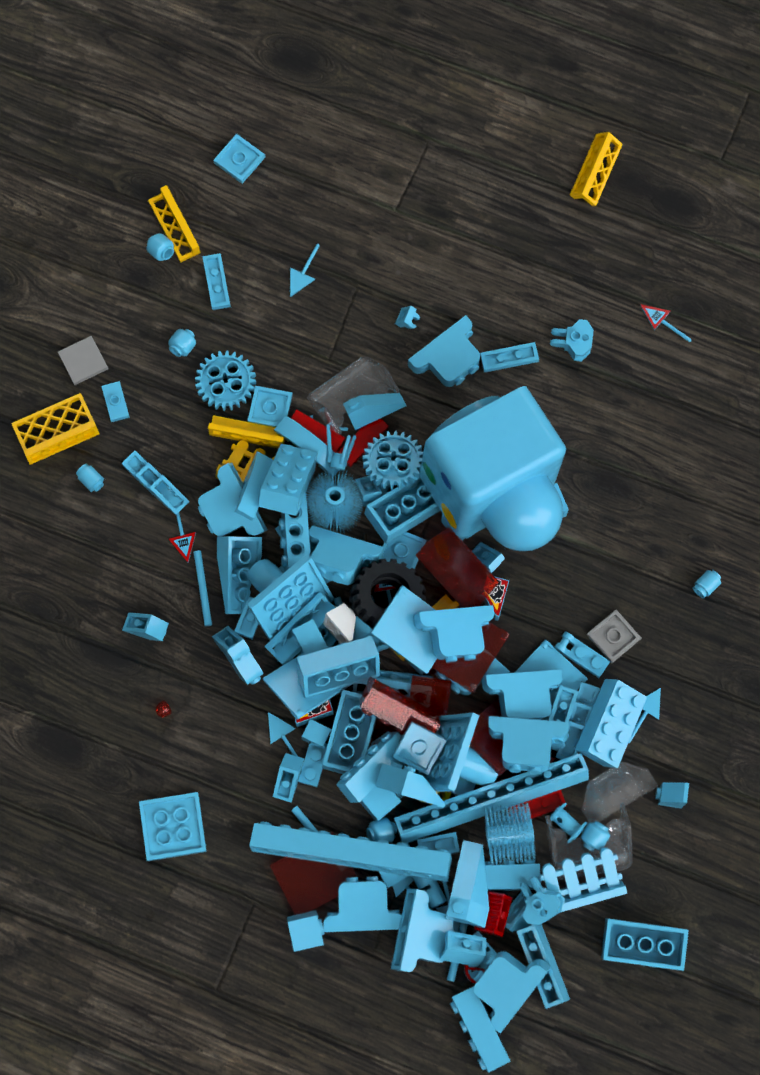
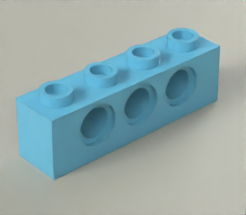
(299, 542)

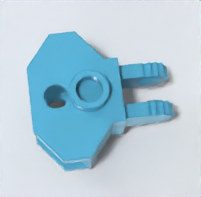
(577, 339)
(539, 902)

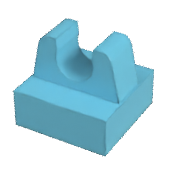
(405, 317)

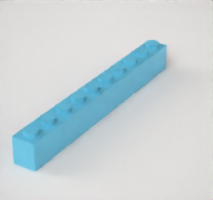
(505, 792)
(351, 851)

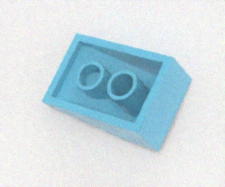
(407, 783)

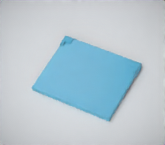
(399, 632)
(548, 658)
(287, 688)

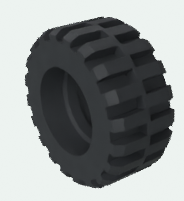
(381, 573)

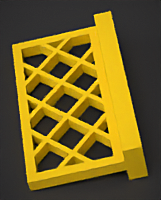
(76, 434)

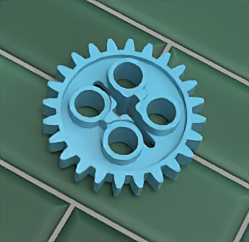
(229, 396)
(394, 445)

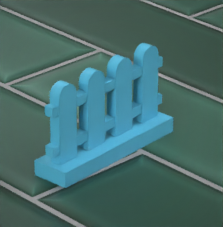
(594, 892)

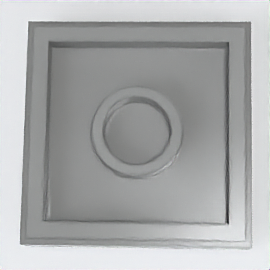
(83, 360)
(614, 636)

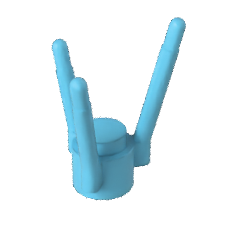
(339, 460)

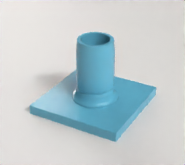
(284, 593)
(457, 757)

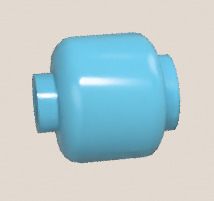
(160, 247)
(182, 342)
(381, 830)
(595, 836)

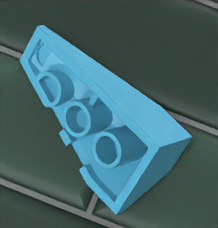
(235, 560)
(469, 893)

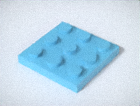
(172, 826)

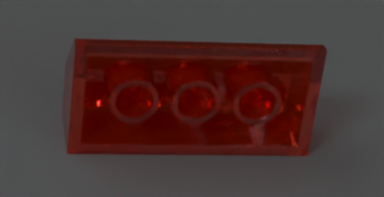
(457, 569)
(396, 708)

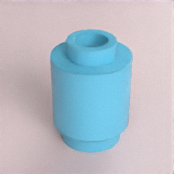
(90, 478)
(707, 583)

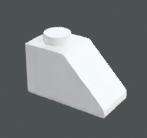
(341, 623)

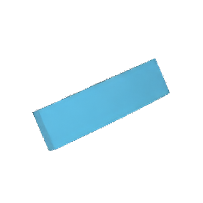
(155, 483)
(252, 486)
(582, 708)

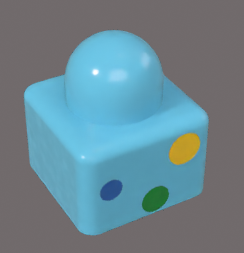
(497, 471)

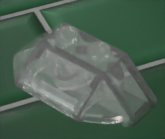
(616, 787)

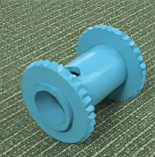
(567, 822)

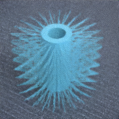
(333, 502)
(506, 835)

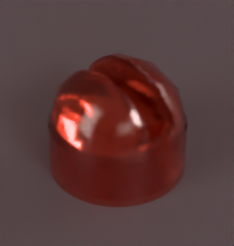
(163, 709)

